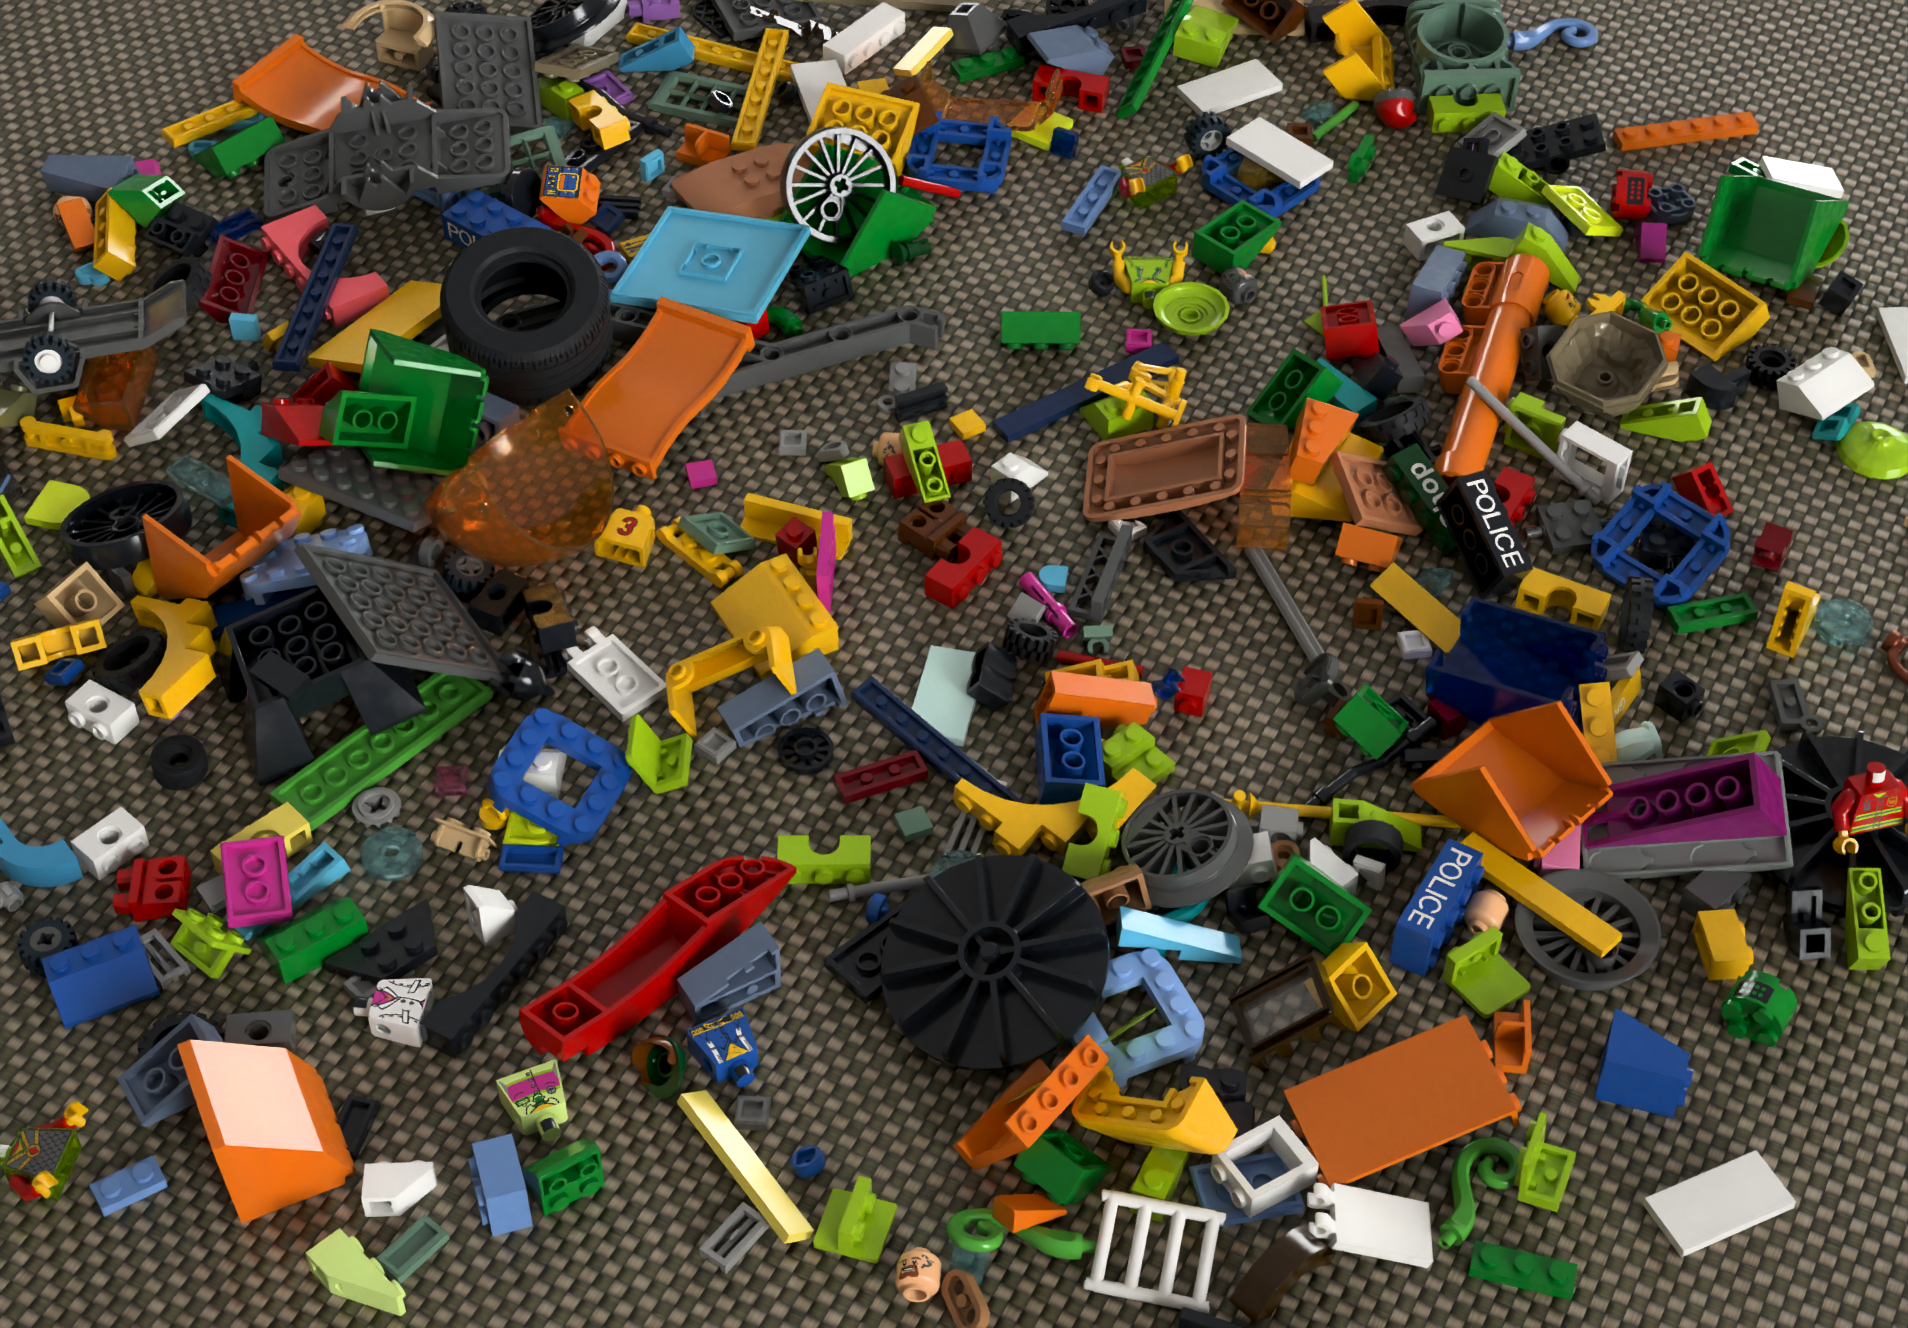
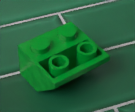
(146, 196)
(565, 1176)

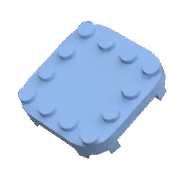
(283, 569)

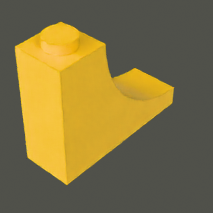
(1792, 618)

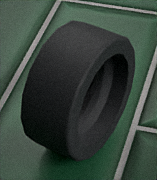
(1374, 832)

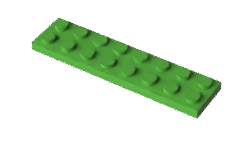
(365, 759)

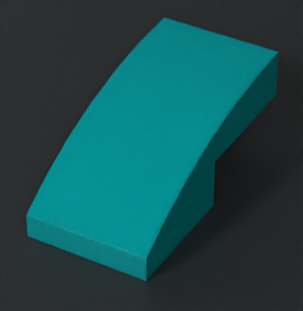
(1837, 424)

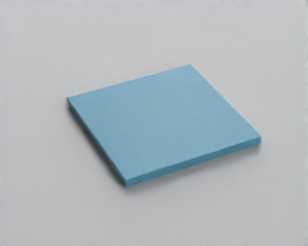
(712, 263)

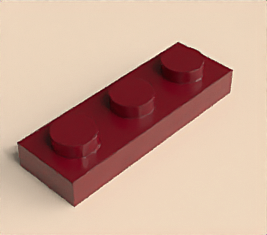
(880, 776)

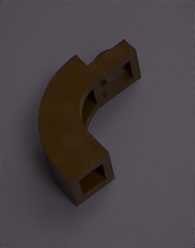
(1278, 1270)

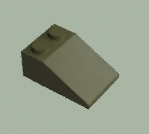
(15, 404)

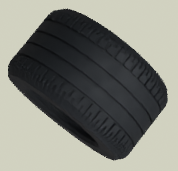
(537, 362)

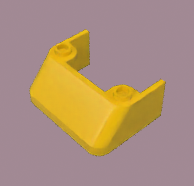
(1366, 52)
(724, 661)

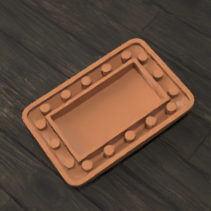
(740, 183)
(1165, 469)

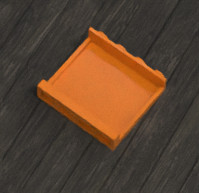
(1017, 1125)

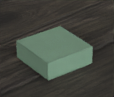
(913, 823)

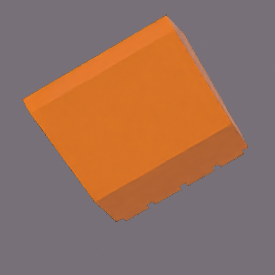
(263, 522)
(1519, 781)
(266, 1124)

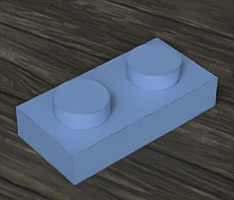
(128, 1185)

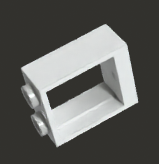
(1602, 447)
(1287, 1146)

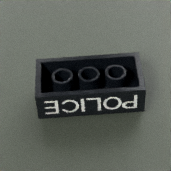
(1484, 535)

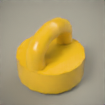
(491, 817)

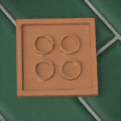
(1371, 496)

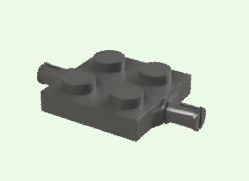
(1567, 526)

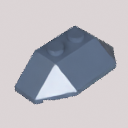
(1509, 216)

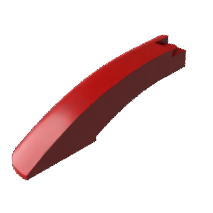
(646, 962)

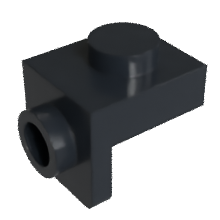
(1244, 911)

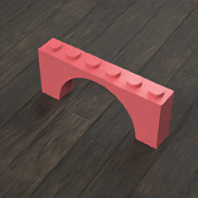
(288, 243)

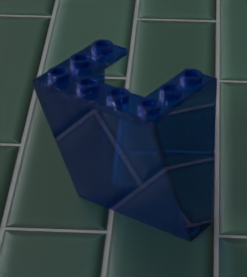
(1515, 663)

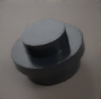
(786, 91)

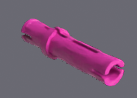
(1064, 624)

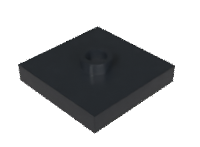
(1466, 175)

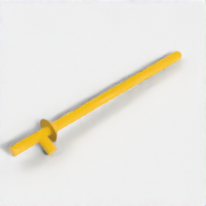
(1253, 806)

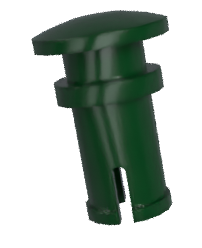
(905, 251)

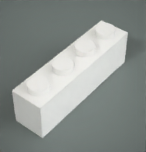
(865, 37)

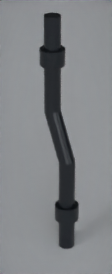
(648, 124)
(1409, 739)

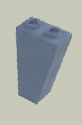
(86, 174)

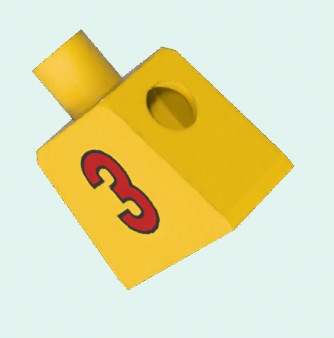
(628, 536)

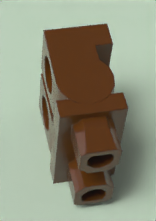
(934, 529)

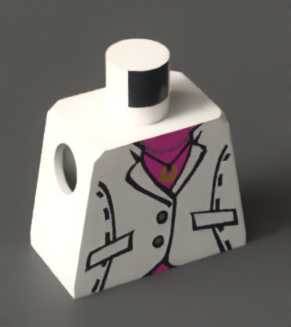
(398, 1009)

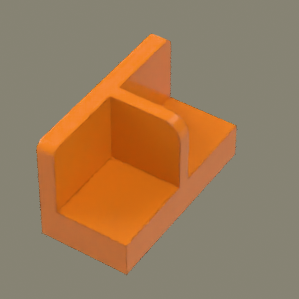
(703, 146)
(1512, 1039)

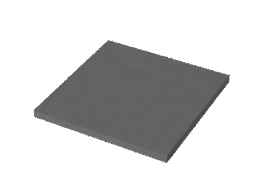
(402, 614)

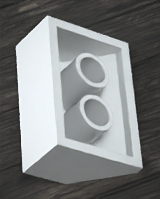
(1823, 384)

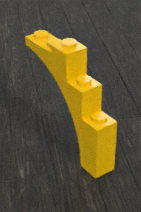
(187, 661)
(1020, 824)

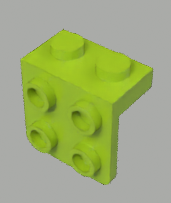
(659, 763)
(1483, 974)
(1542, 1168)

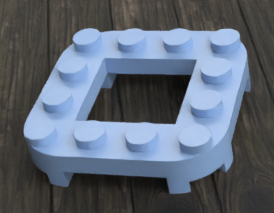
(1184, 1021)

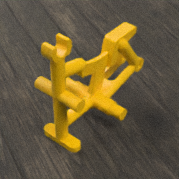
(1141, 380)

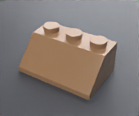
(1118, 888)

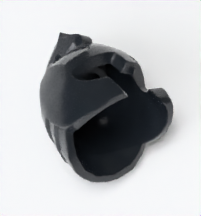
(527, 677)

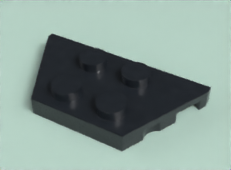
(1186, 551)
(391, 948)

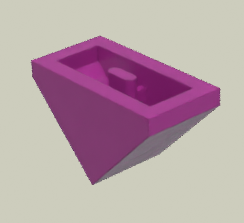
(1651, 241)

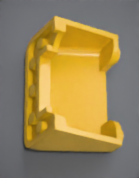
(1182, 1121)

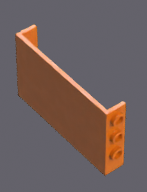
(1400, 1102)

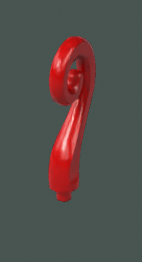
(551, 219)

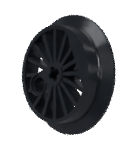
(564, 21)

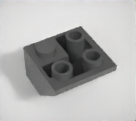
(973, 28)

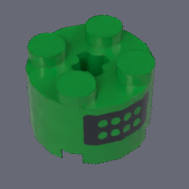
(1758, 1008)

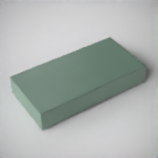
(412, 1248)

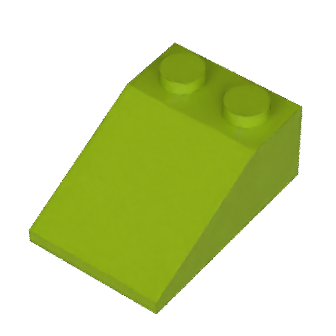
(1204, 36)

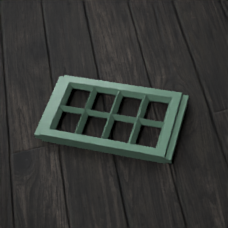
(666, 89)
(552, 145)

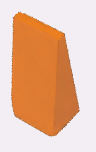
(77, 224)
(1025, 1210)

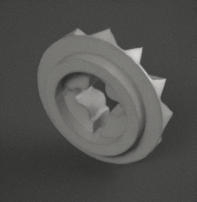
(373, 798)

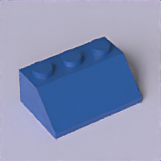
(1067, 756)
(100, 976)

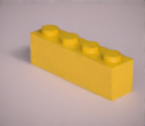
(113, 239)

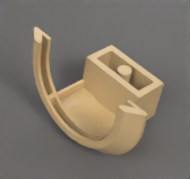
(406, 32)

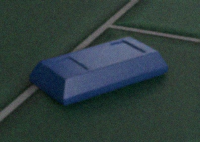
(531, 859)

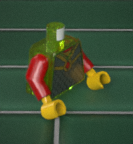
(1149, 180)
(44, 1156)

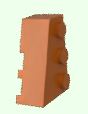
(1316, 437)

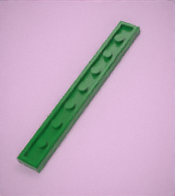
(1153, 58)

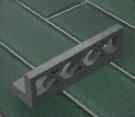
(1106, 579)

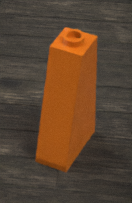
(1095, 696)

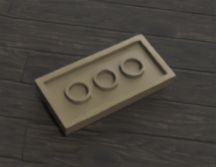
(576, 62)

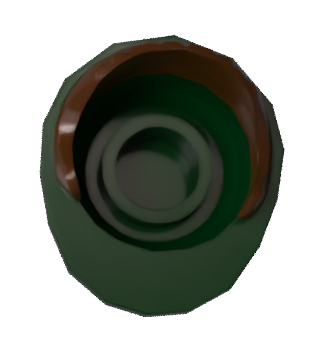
(660, 1065)

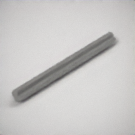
(1284, 602)

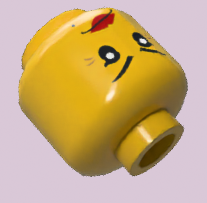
(1561, 307)

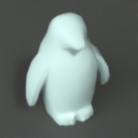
(1638, 743)

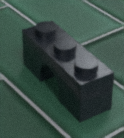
(551, 617)

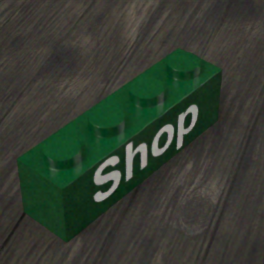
(1420, 490)

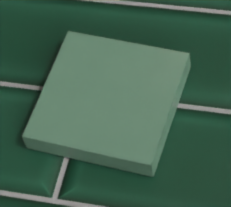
(717, 533)

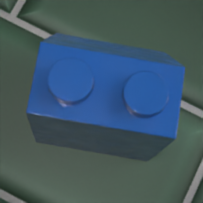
(1642, 1068)

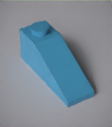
(659, 54)

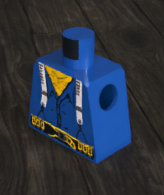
(725, 1047)

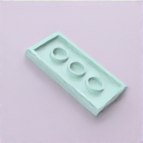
(943, 694)

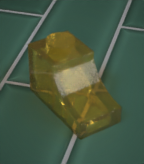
(1257, 176)

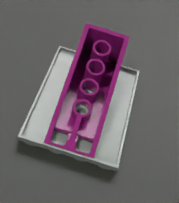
(1691, 817)

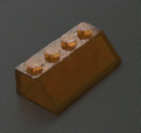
(116, 388)

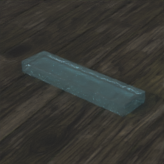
(202, 480)

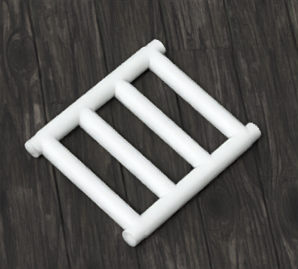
(1164, 1294)

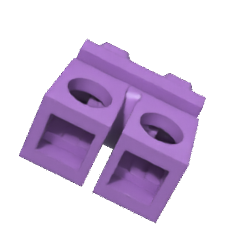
(653, 9)

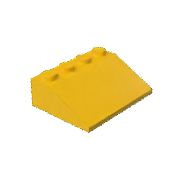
(882, 117)
(1707, 307)
(1325, 497)
(781, 597)

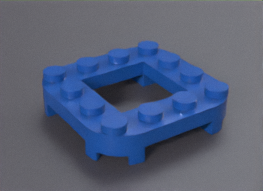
(991, 169)
(1218, 180)
(1660, 501)
(568, 823)

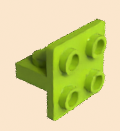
(207, 941)
(855, 1223)

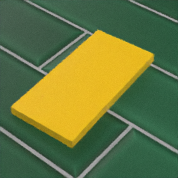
(401, 314)

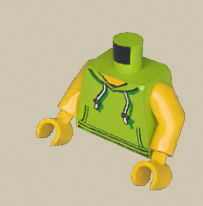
(1146, 276)

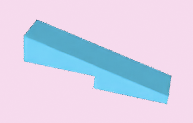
(308, 879)
(1190, 940)

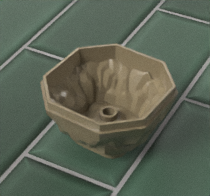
(1606, 364)

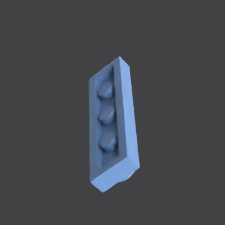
(1091, 200)

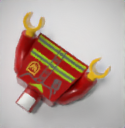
(1868, 804)

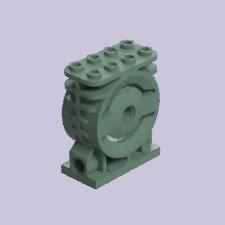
(1460, 51)

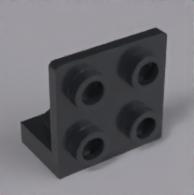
(820, 283)

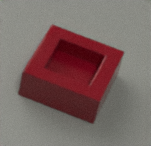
(1132, 56)

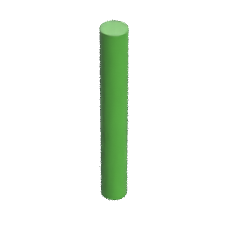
(1335, 120)

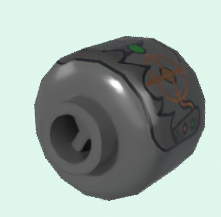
(1237, 285)

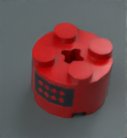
(1630, 194)

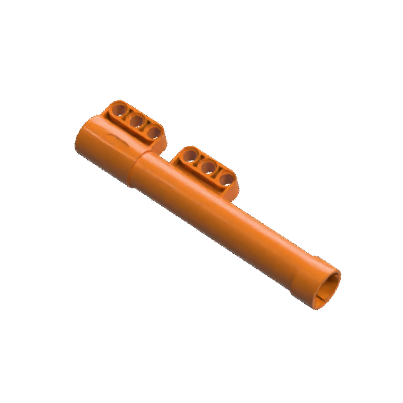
(1494, 308)

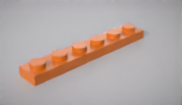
(1685, 131)

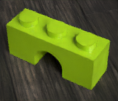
(1448, 117)
(1105, 808)
(846, 865)

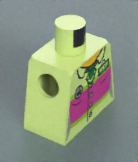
(535, 1099)

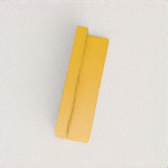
(767, 516)
(1418, 607)

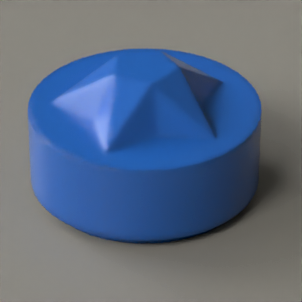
(877, 907)
(808, 1161)

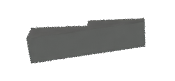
(1395, 345)

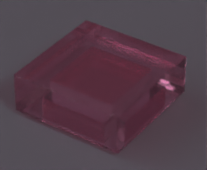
(452, 780)

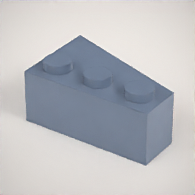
(731, 975)

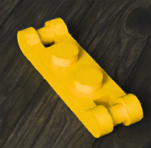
(68, 439)
(715, 568)

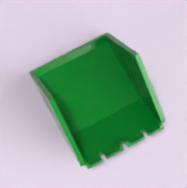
(889, 219)
(1768, 230)
(446, 403)

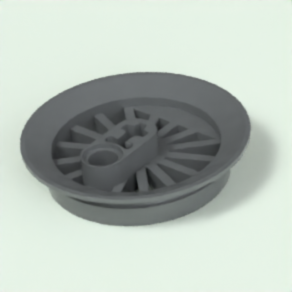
(1190, 843)
(1594, 890)

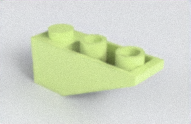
(348, 1273)

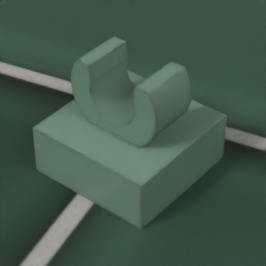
(1097, 635)

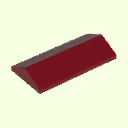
(235, 279)

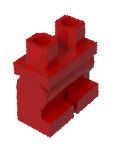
(153, 888)

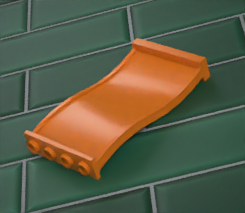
(301, 87)
(664, 383)

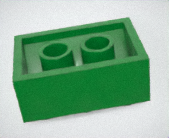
(240, 148)
(1040, 329)
(368, 419)
(313, 938)

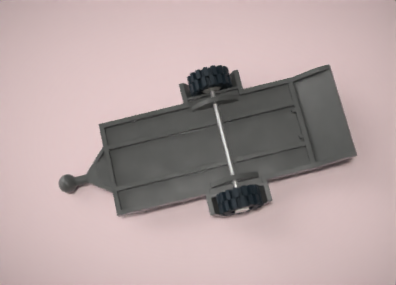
(57, 336)

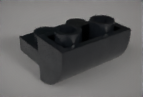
(182, 230)

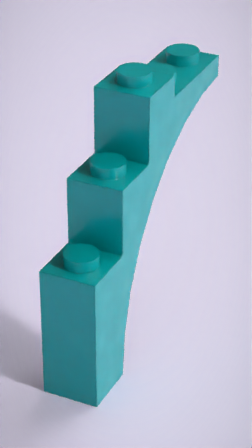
(257, 451)

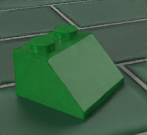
(1370, 722)
(1062, 1166)

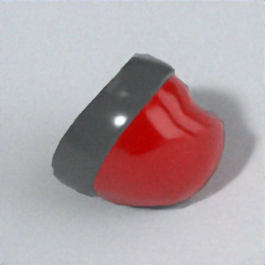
(1395, 107)

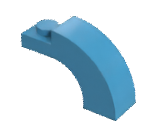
(37, 865)

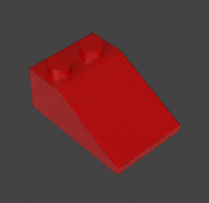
(1349, 330)
(293, 421)

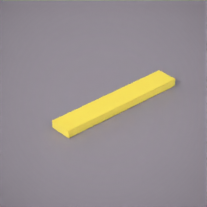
(745, 1167)

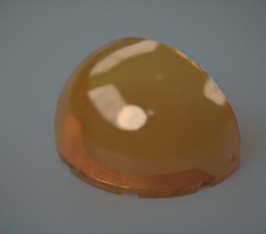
(529, 490)

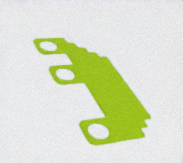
(1118, 1031)

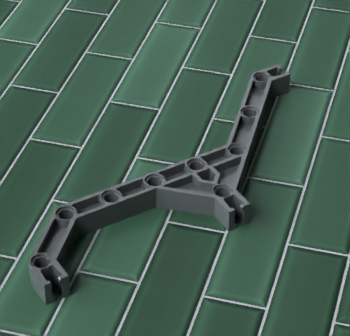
(780, 359)

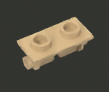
(474, 842)

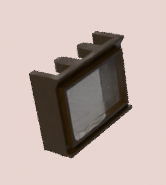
(1285, 1008)

